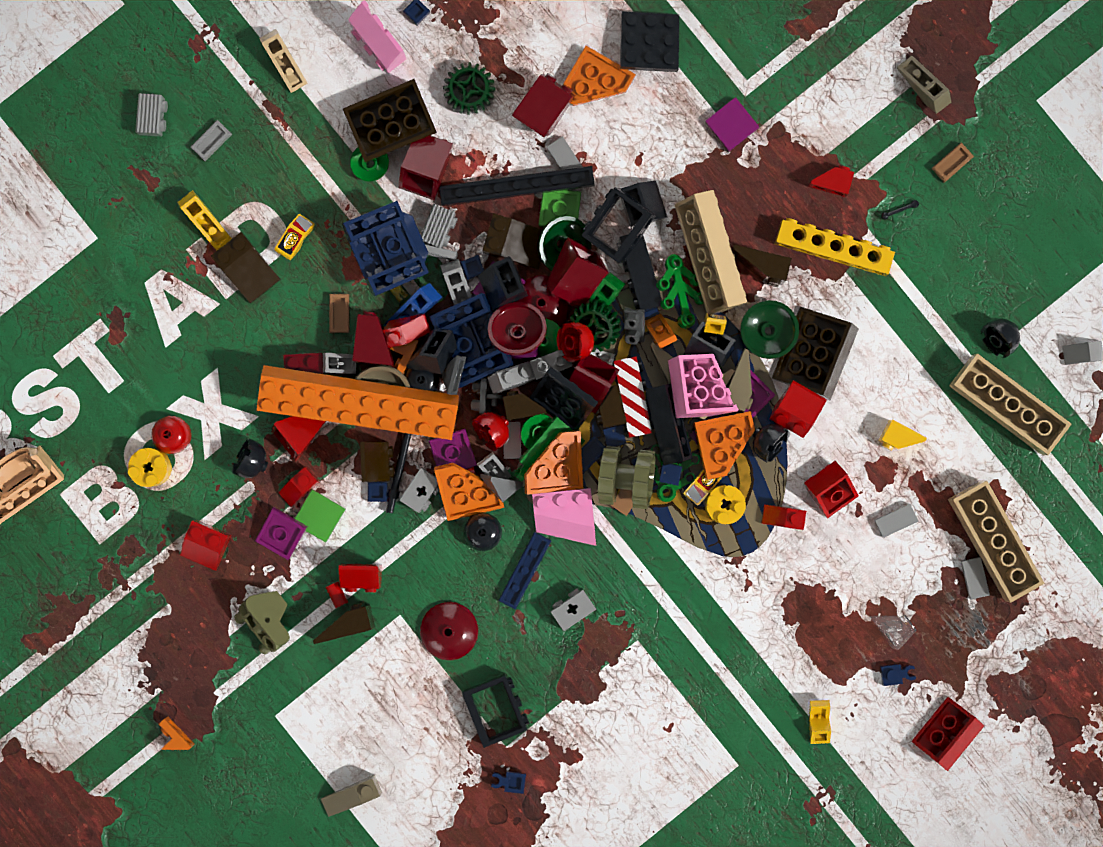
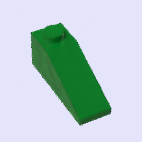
(606, 292)

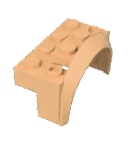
(17, 467)

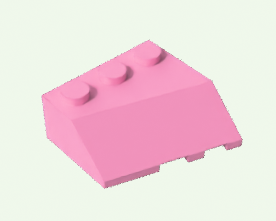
(376, 38)
(699, 387)
(565, 515)

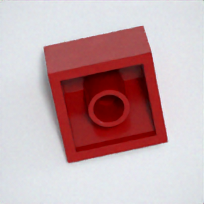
(798, 409)
(831, 489)
(204, 544)
(360, 576)

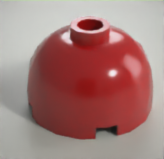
(575, 341)
(492, 429)
(179, 437)

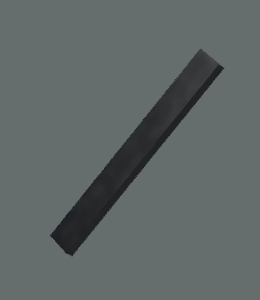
(517, 186)

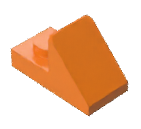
(660, 331)
(406, 351)
(179, 739)

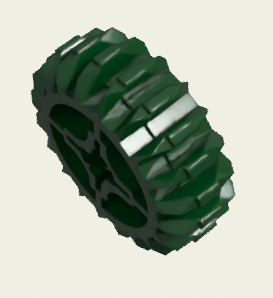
(473, 72)
(609, 325)

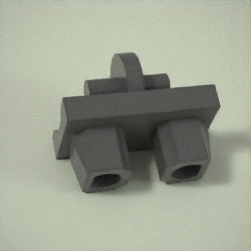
(634, 325)
(487, 398)

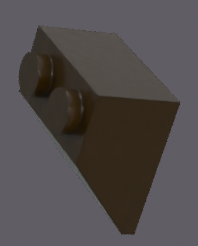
(520, 406)
(612, 410)

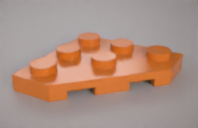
(597, 78)
(722, 441)
(557, 466)
(464, 492)

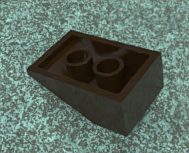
(513, 239)
(765, 265)
(245, 267)
(376, 461)
(354, 621)

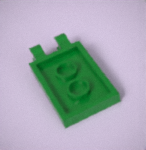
(540, 444)

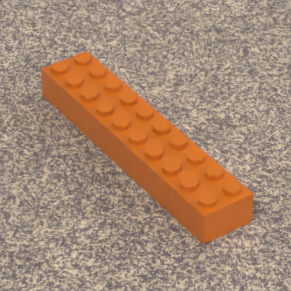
(357, 402)

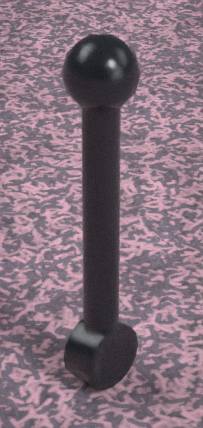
(914, 204)

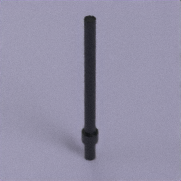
(394, 492)

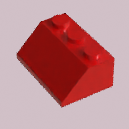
(948, 733)

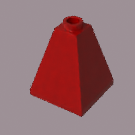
(296, 433)

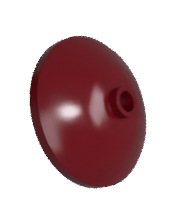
(554, 309)
(517, 319)
(454, 617)

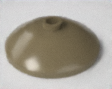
(383, 374)

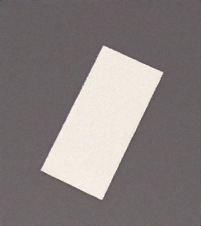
(512, 447)

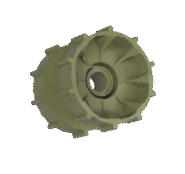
(616, 476)

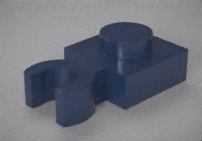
(893, 674)
(513, 782)

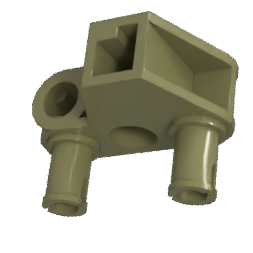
(265, 612)

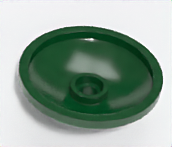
(555, 230)
(783, 328)

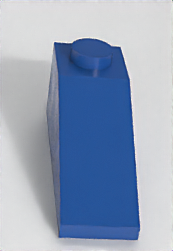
(418, 303)

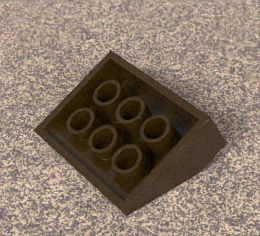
(389, 120)
(818, 353)

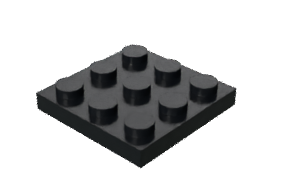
(649, 41)
(563, 399)

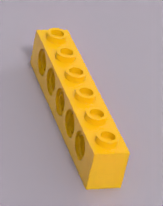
(883, 254)

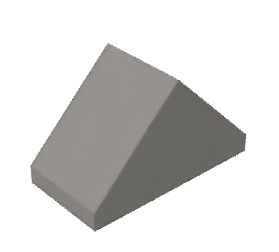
(1083, 352)
(338, 363)
(492, 466)

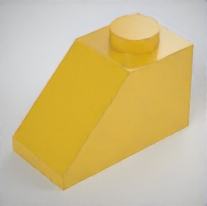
(899, 436)

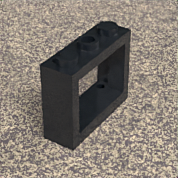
(634, 236)
(477, 719)

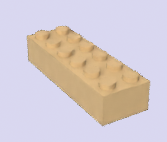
(710, 252)
(1010, 404)
(996, 541)

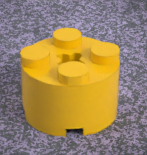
(159, 462)
(735, 507)

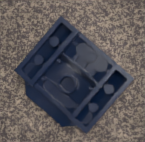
(387, 247)
(470, 328)

